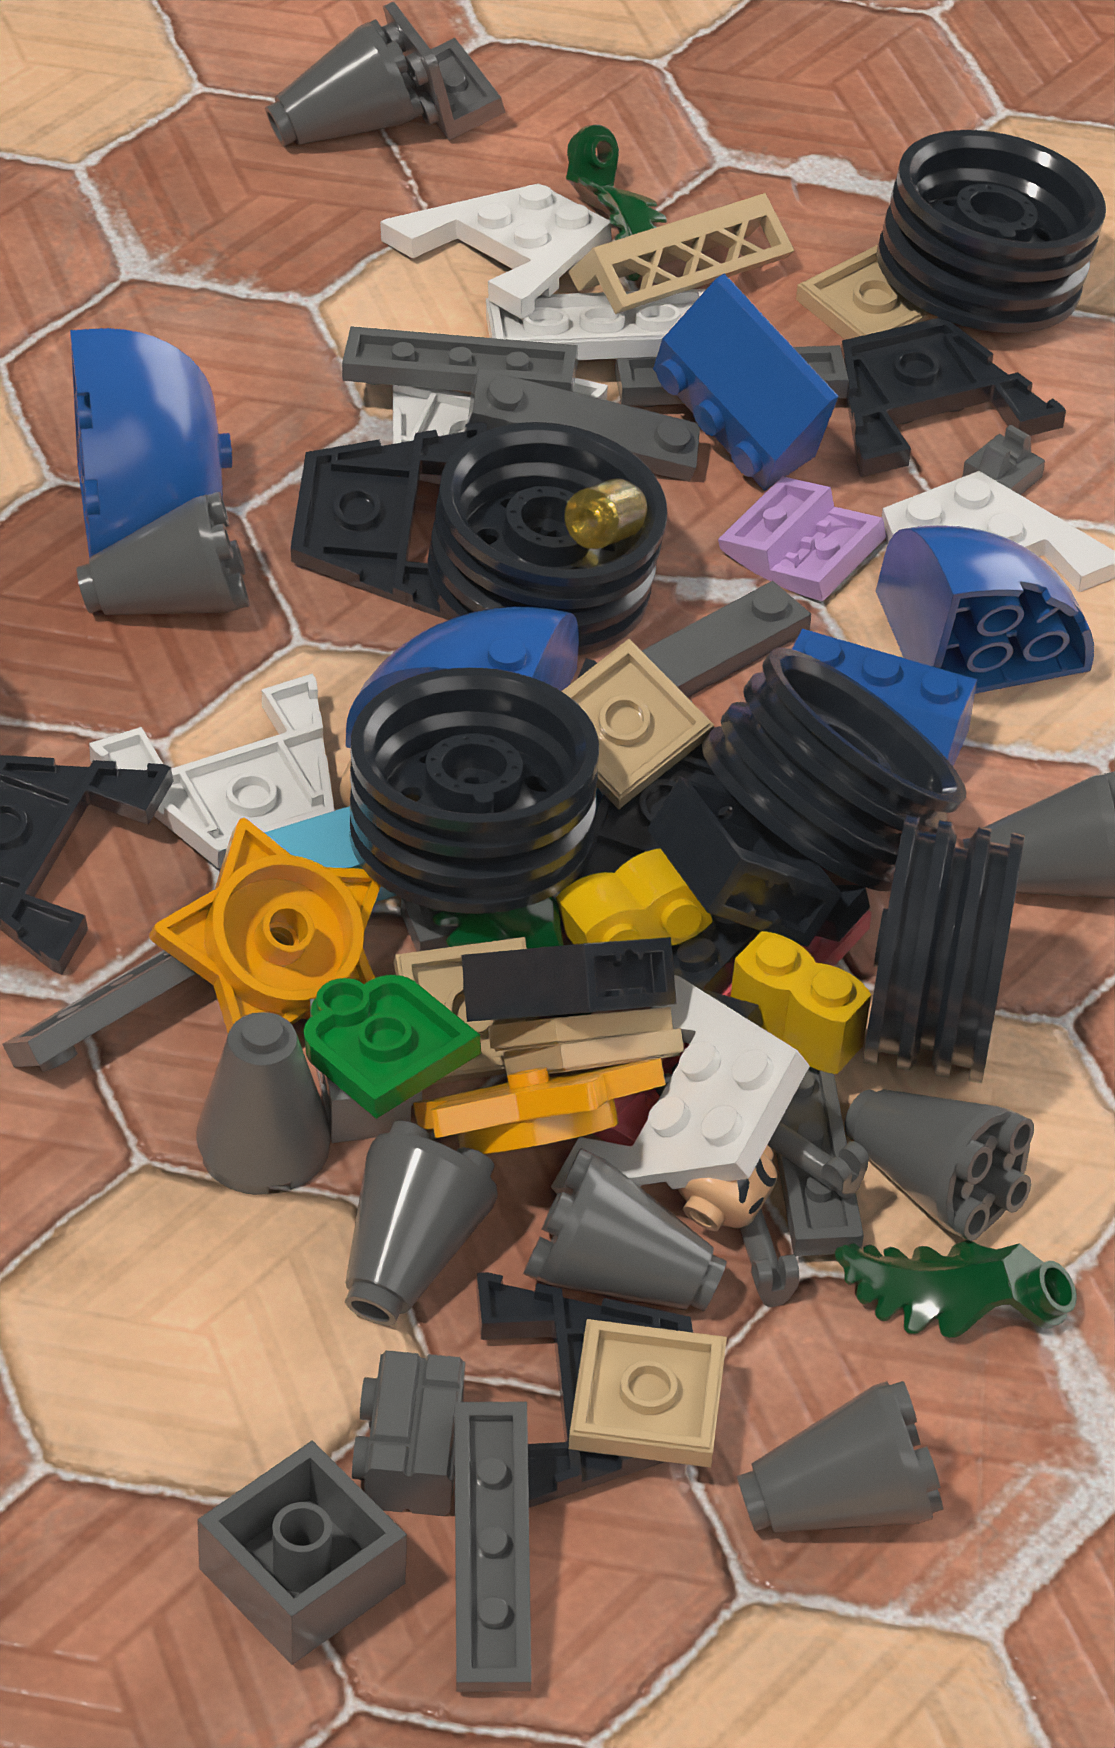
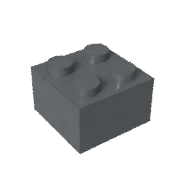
(302, 1551)

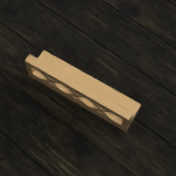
(683, 241)

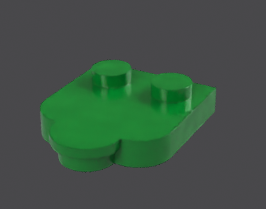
(385, 1039)

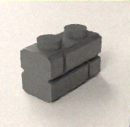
(411, 1437)

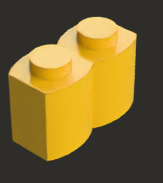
(634, 903)
(803, 1001)

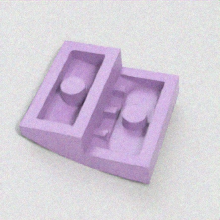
(801, 538)

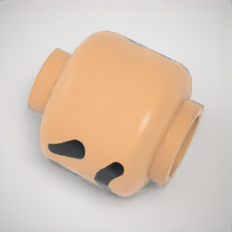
(730, 1202)

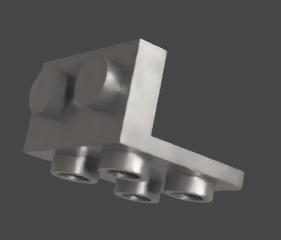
(444, 79)

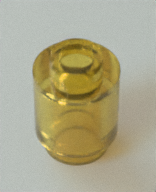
(605, 513)

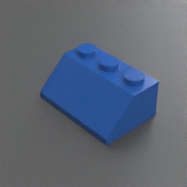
(745, 384)
(927, 696)

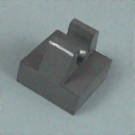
(1008, 461)

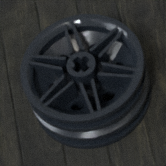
(990, 231)
(506, 538)
(830, 767)
(473, 790)
(943, 948)

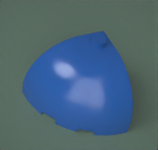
(140, 431)
(981, 607)
(507, 639)

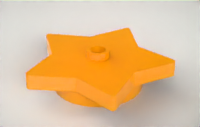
(265, 896)
(537, 1106)

